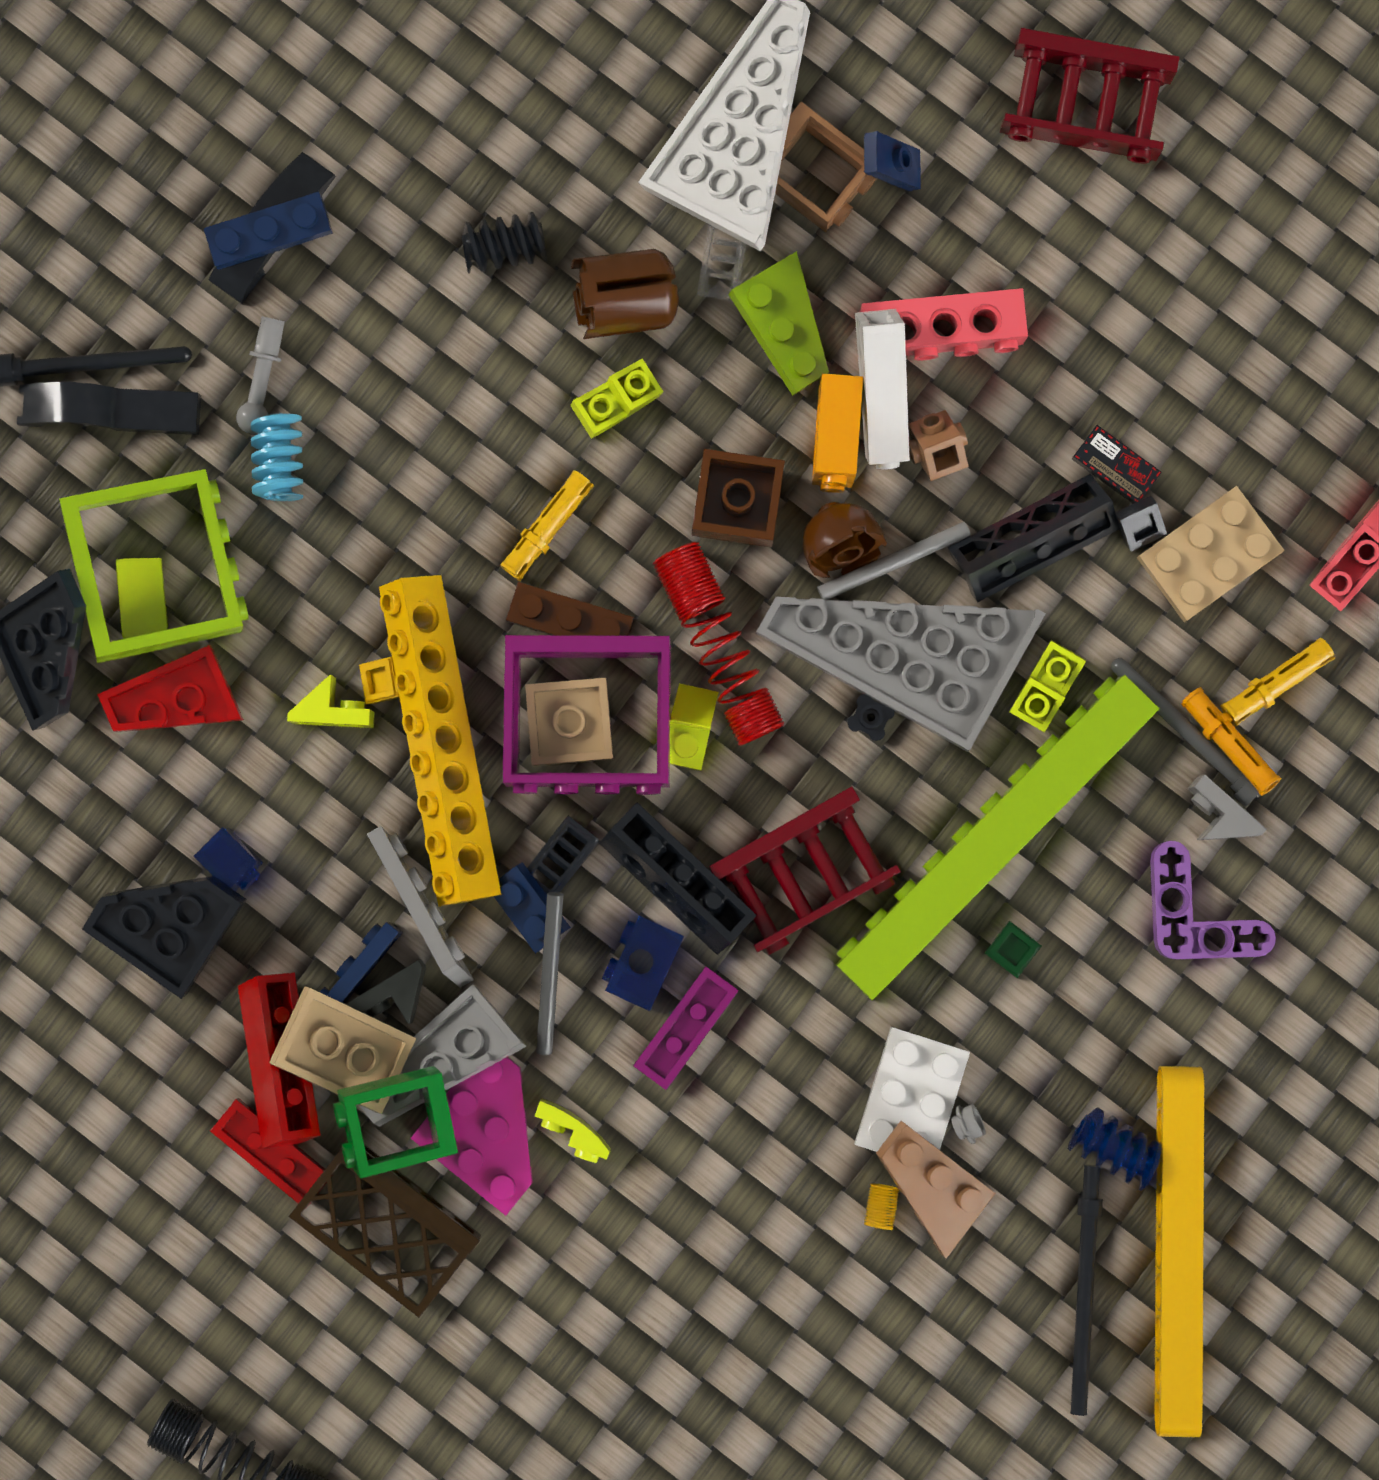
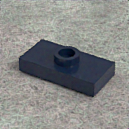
(892, 161)

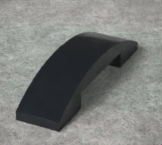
(297, 180)

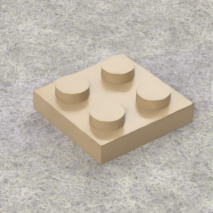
(569, 721)

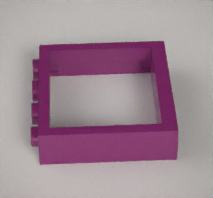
(584, 647)

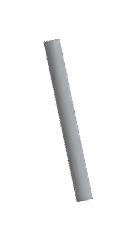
(894, 561)

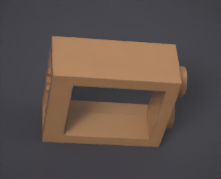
(804, 120)

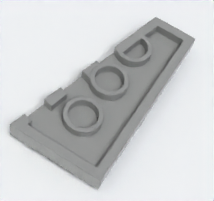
(425, 914)
(459, 1044)

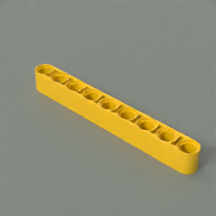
(1179, 1252)

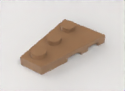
(935, 1186)

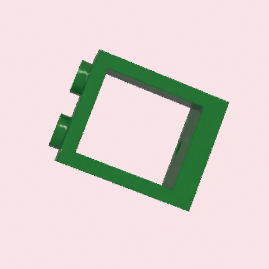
(437, 1110)

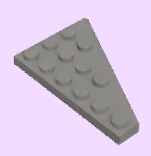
(920, 660)

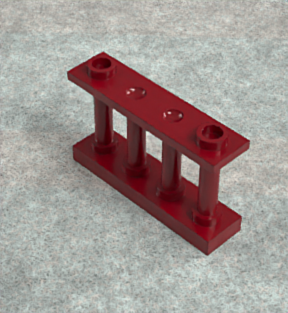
(1114, 63)
(770, 851)

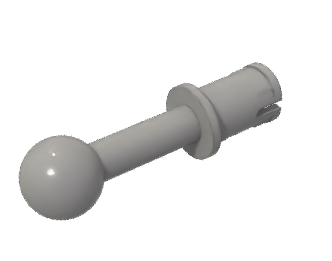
(266, 351)

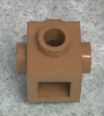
(938, 445)

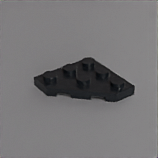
(42, 646)
(167, 927)

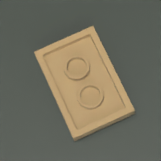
(1210, 554)
(340, 1046)

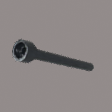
(16, 369)

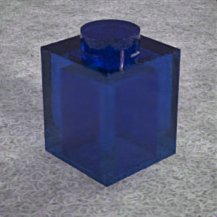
(230, 860)

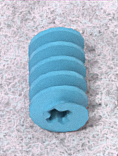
(275, 457)

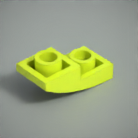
(617, 398)
(1047, 685)
(584, 1139)

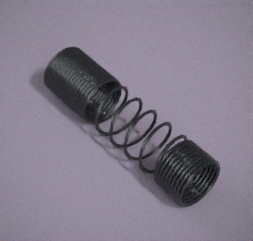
(178, 1428)

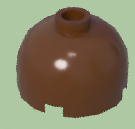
(841, 538)

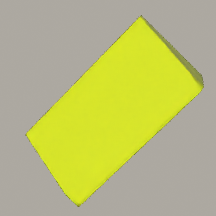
(141, 596)

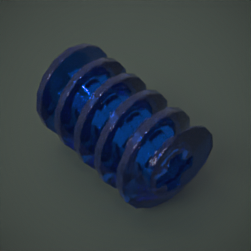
(1117, 1146)

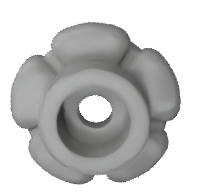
(968, 1123)

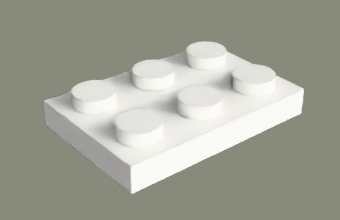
(912, 1085)

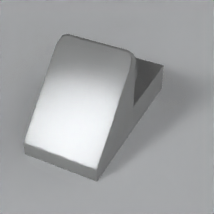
(1231, 818)

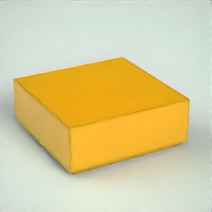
(378, 680)

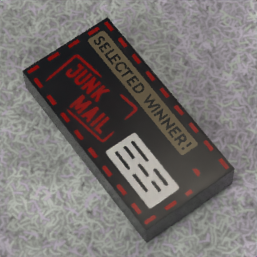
(1116, 465)

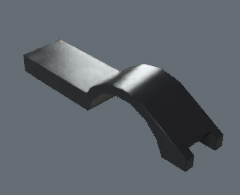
(110, 407)

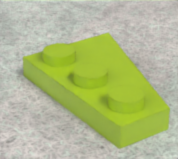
(783, 322)

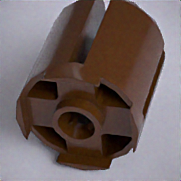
(625, 293)

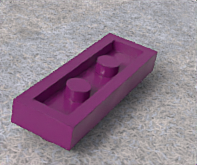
(685, 1028)

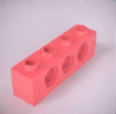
(1002, 307)

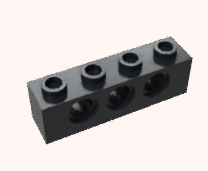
(677, 879)

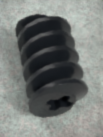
(503, 242)

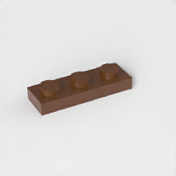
(563, 615)

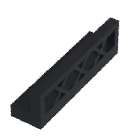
(1039, 541)

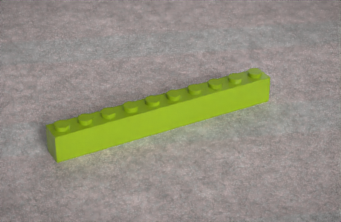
(996, 837)

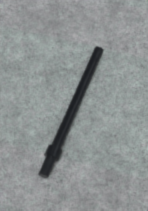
(1090, 1209)

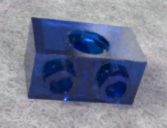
(642, 987)

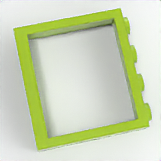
(217, 535)

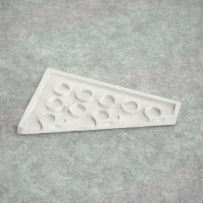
(732, 140)

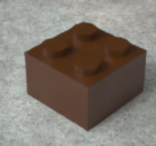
(738, 498)

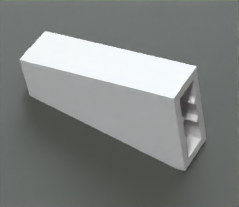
(884, 388)

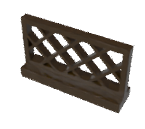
(416, 1204)

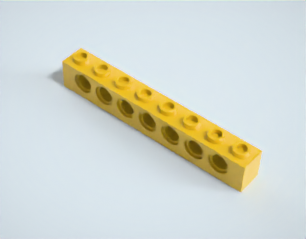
(448, 722)

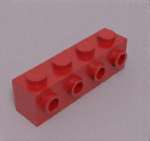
(282, 1099)

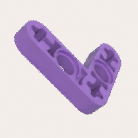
(1194, 931)

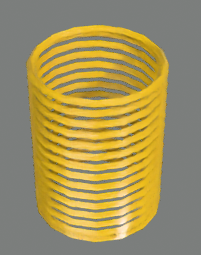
(877, 1206)

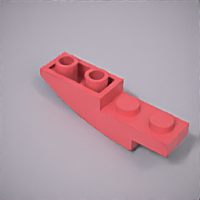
(1351, 563)

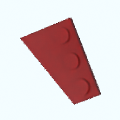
(173, 695)

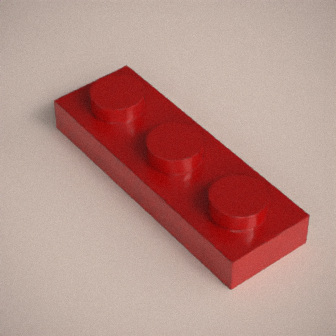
(283, 1165)

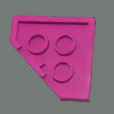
(489, 1134)

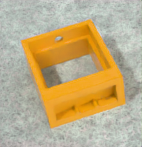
(837, 432)

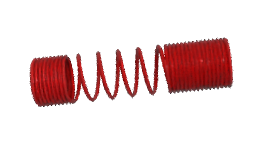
(694, 592)

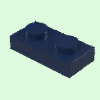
(525, 905)

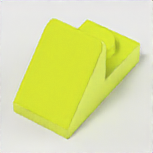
(320, 709)
(691, 725)

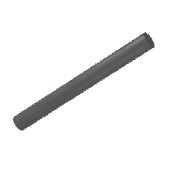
(549, 973)

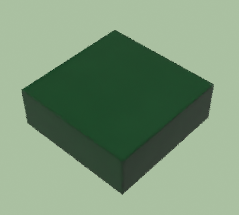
(1012, 949)

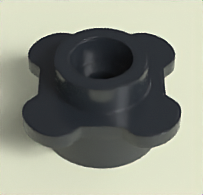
(874, 728)

